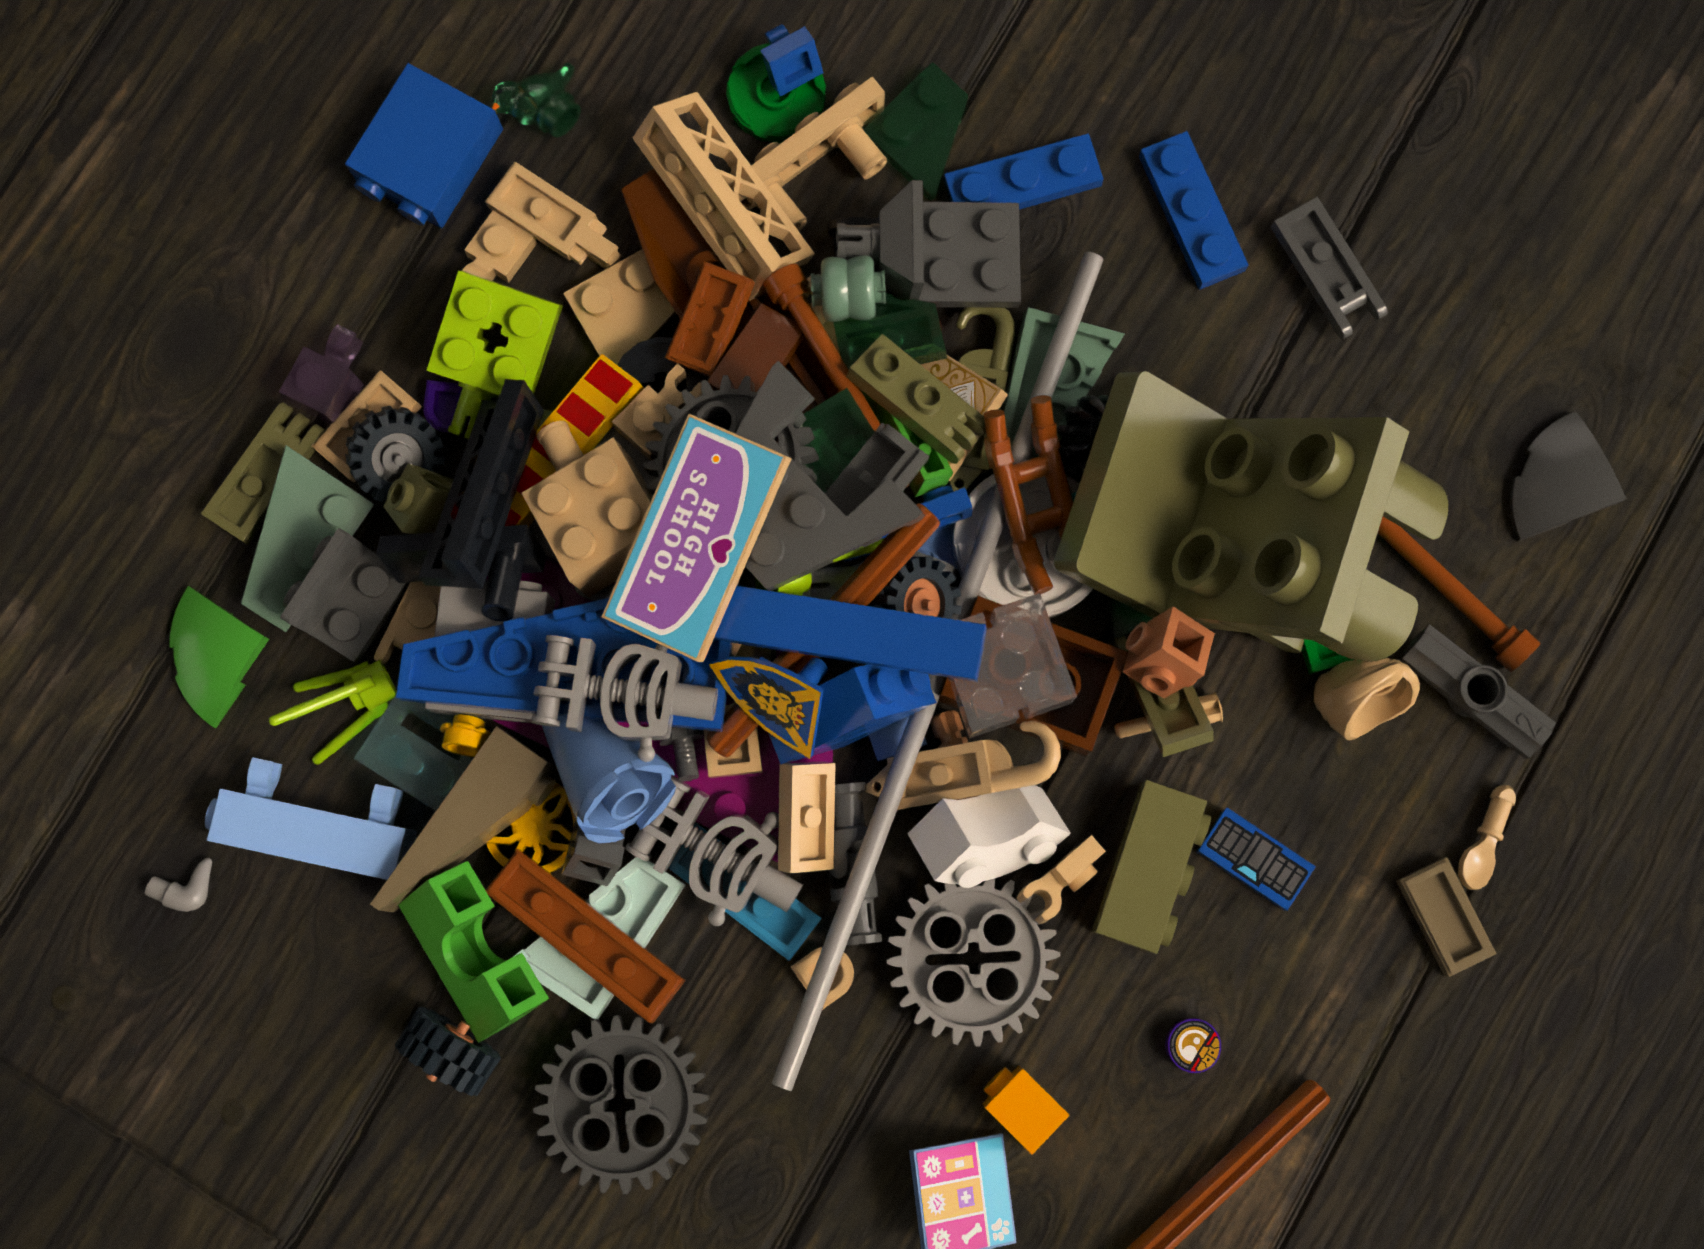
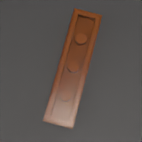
(585, 936)

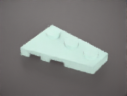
(634, 902)

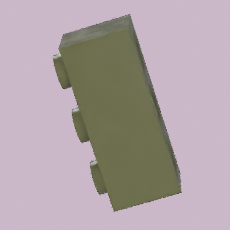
(1151, 868)

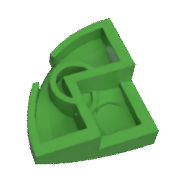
(211, 654)

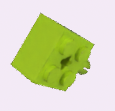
(465, 354)

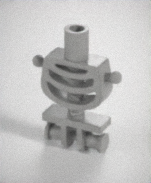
(674, 698)
(760, 878)

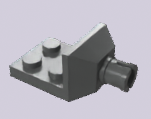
(942, 250)

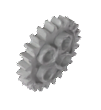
(974, 1008)

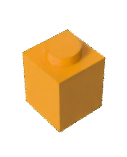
(1023, 1107)

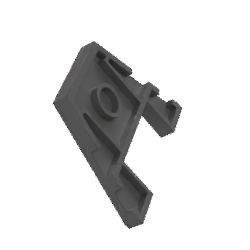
(803, 524)

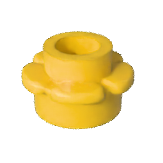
(464, 735)

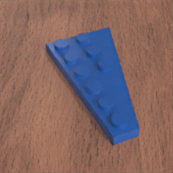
(500, 665)

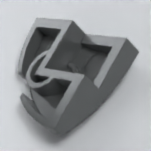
(1562, 479)

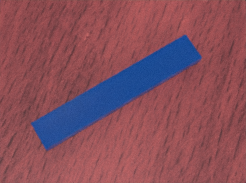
(854, 633)

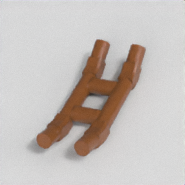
(1010, 475)

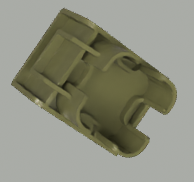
(1248, 519)

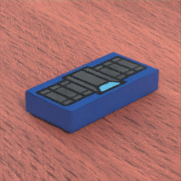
(1255, 859)

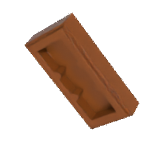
(710, 319)

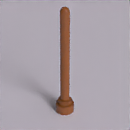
(789, 290)
(1510, 643)

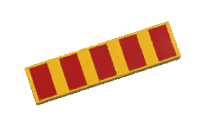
(589, 414)

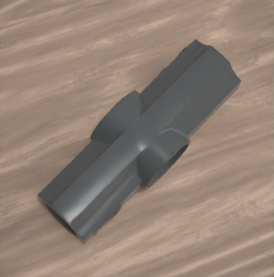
(1503, 711)

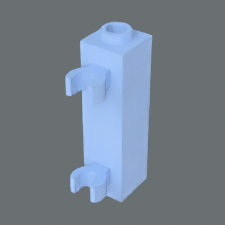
(309, 834)

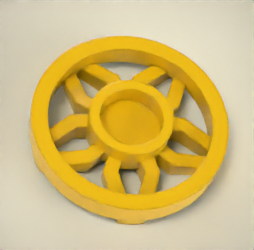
(536, 830)

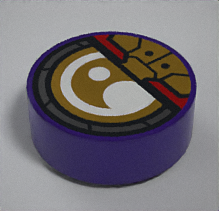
(1193, 1045)

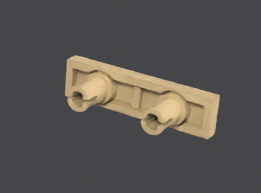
(817, 136)

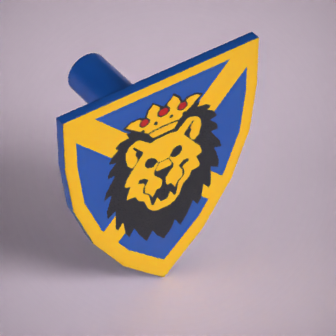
(776, 697)

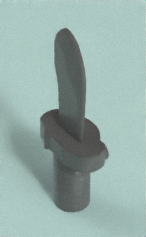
(684, 751)

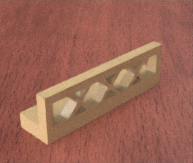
(712, 195)

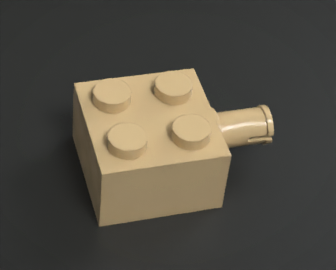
(588, 507)

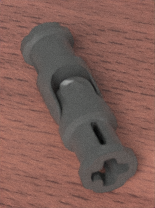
(848, 835)

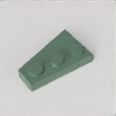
(1080, 372)
(299, 515)

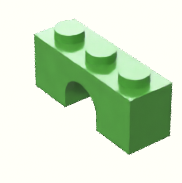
(448, 923)

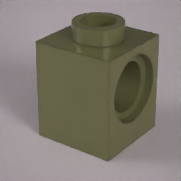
(417, 499)

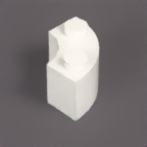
(988, 835)

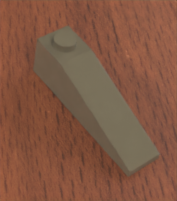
(485, 800)

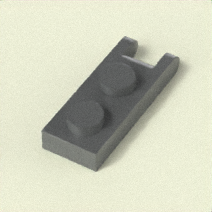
(1327, 265)

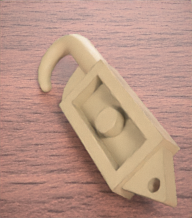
(972, 770)

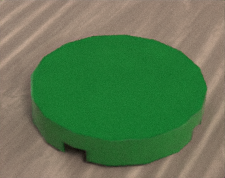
(760, 108)

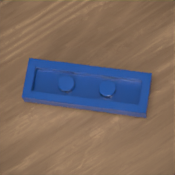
(1030, 175)
(1193, 210)

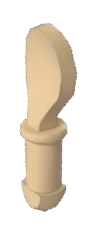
(1479, 860)

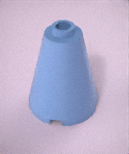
(608, 780)

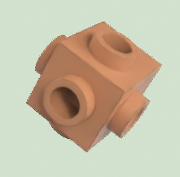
(1168, 652)

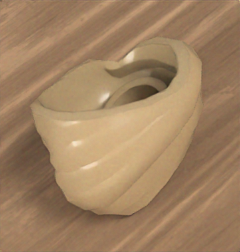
(1365, 694)

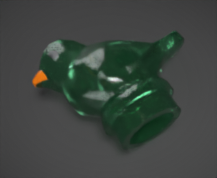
(540, 101)

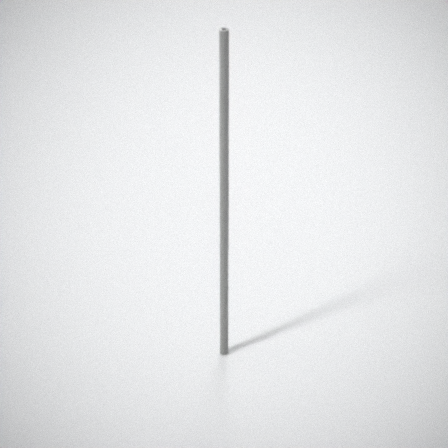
(919, 722)

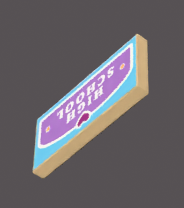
(696, 538)

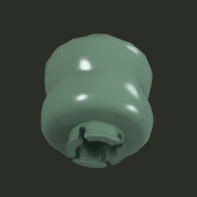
(848, 288)

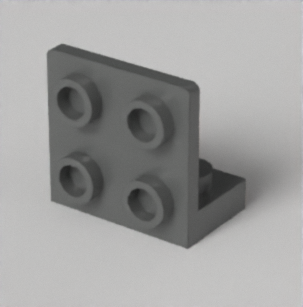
(344, 596)

